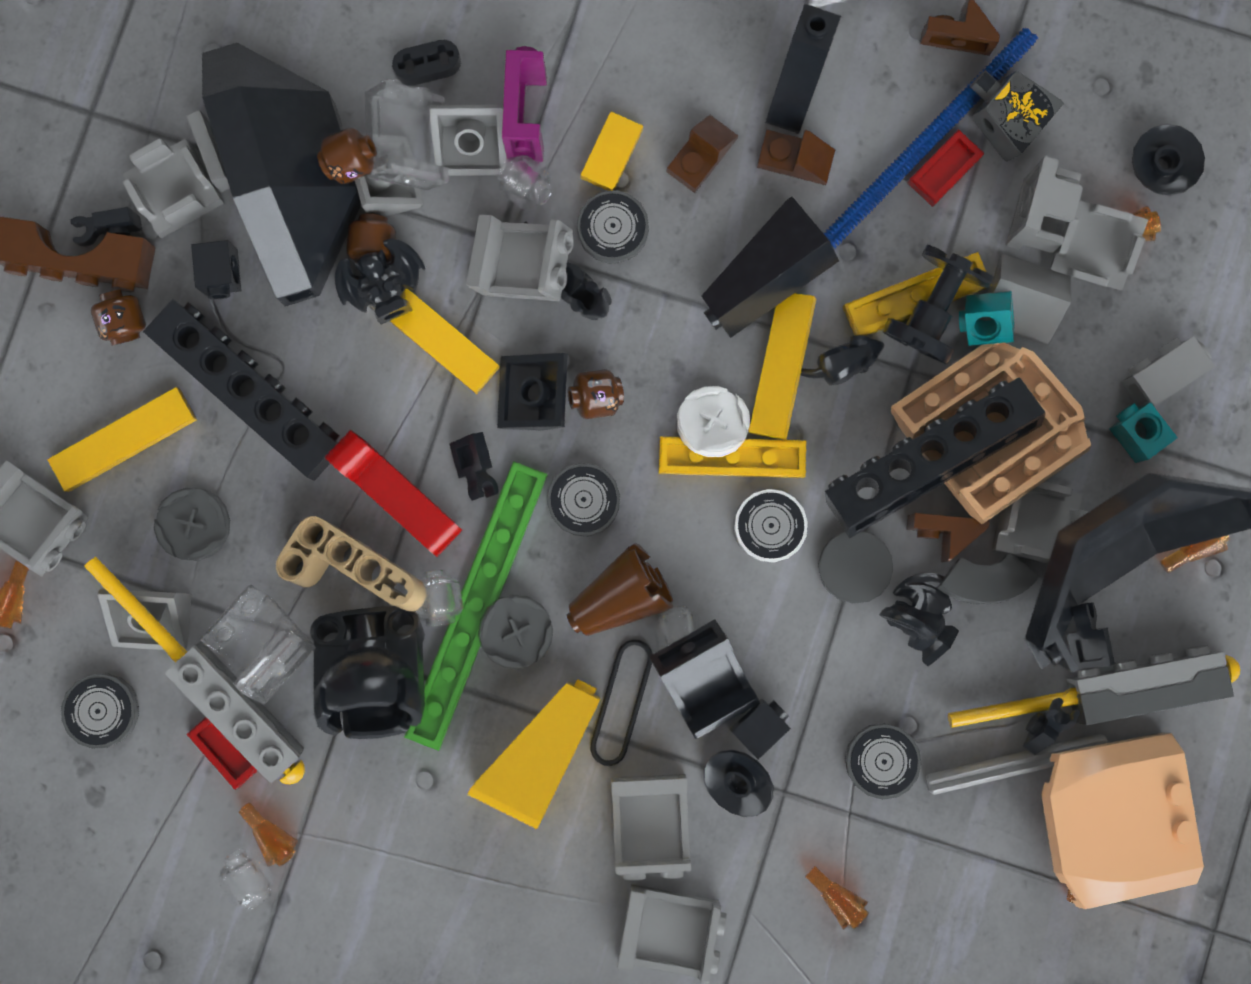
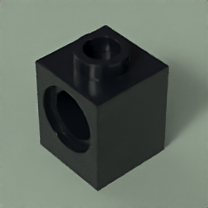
(216, 269)
(761, 727)

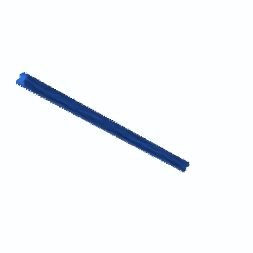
(926, 141)

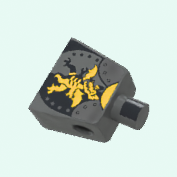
(1012, 111)

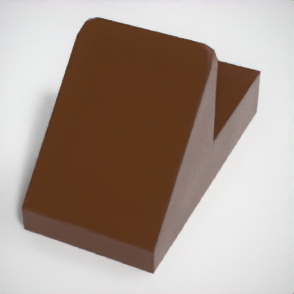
(969, 34)
(701, 153)
(797, 157)
(957, 531)

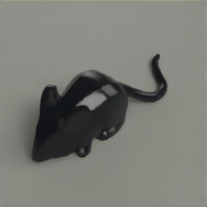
(585, 294)
(846, 360)

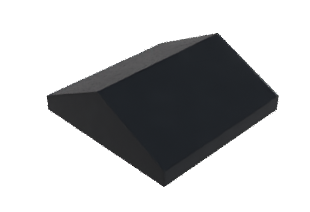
(532, 391)

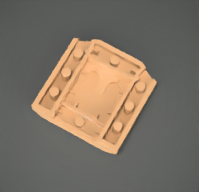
(1024, 463)
(1122, 820)

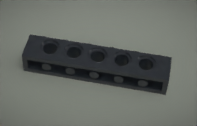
(171, 332)
(1010, 399)

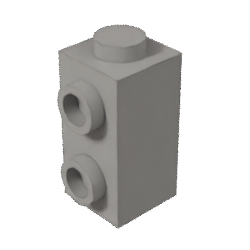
(1169, 373)

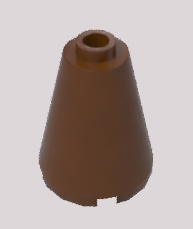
(621, 594)

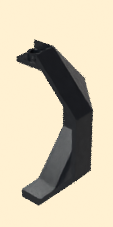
(269, 142)
(1118, 536)

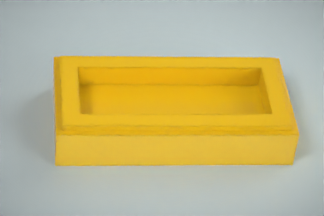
(611, 152)

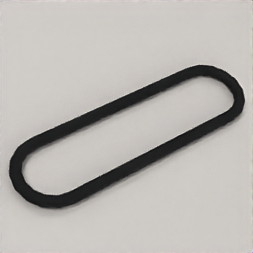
(606, 699)

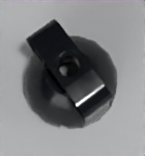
(368, 672)

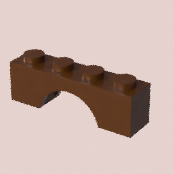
(116, 260)

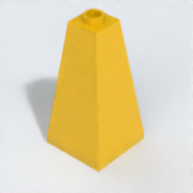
(532, 766)

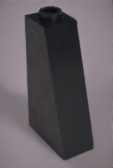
(802, 67)
(769, 269)

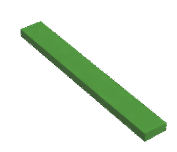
(480, 590)

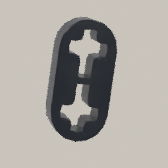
(427, 62)

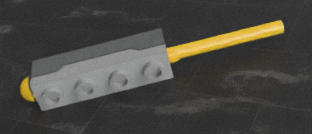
(1128, 689)
(212, 691)

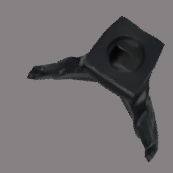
(380, 283)
(924, 618)

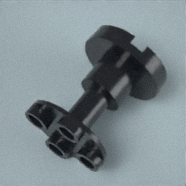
(931, 317)

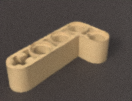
(358, 567)

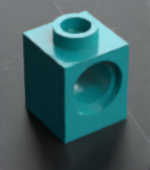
(993, 305)
(1157, 432)

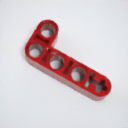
(393, 492)

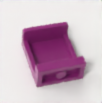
(522, 68)

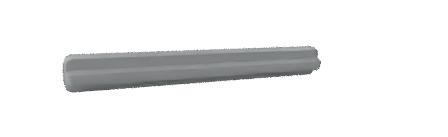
(1003, 766)

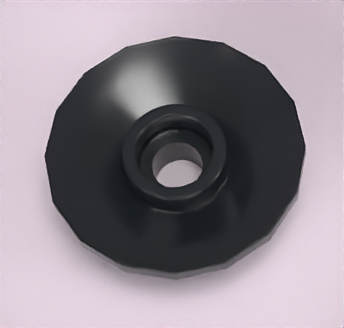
(1178, 149)
(738, 783)

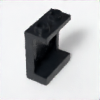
(704, 679)

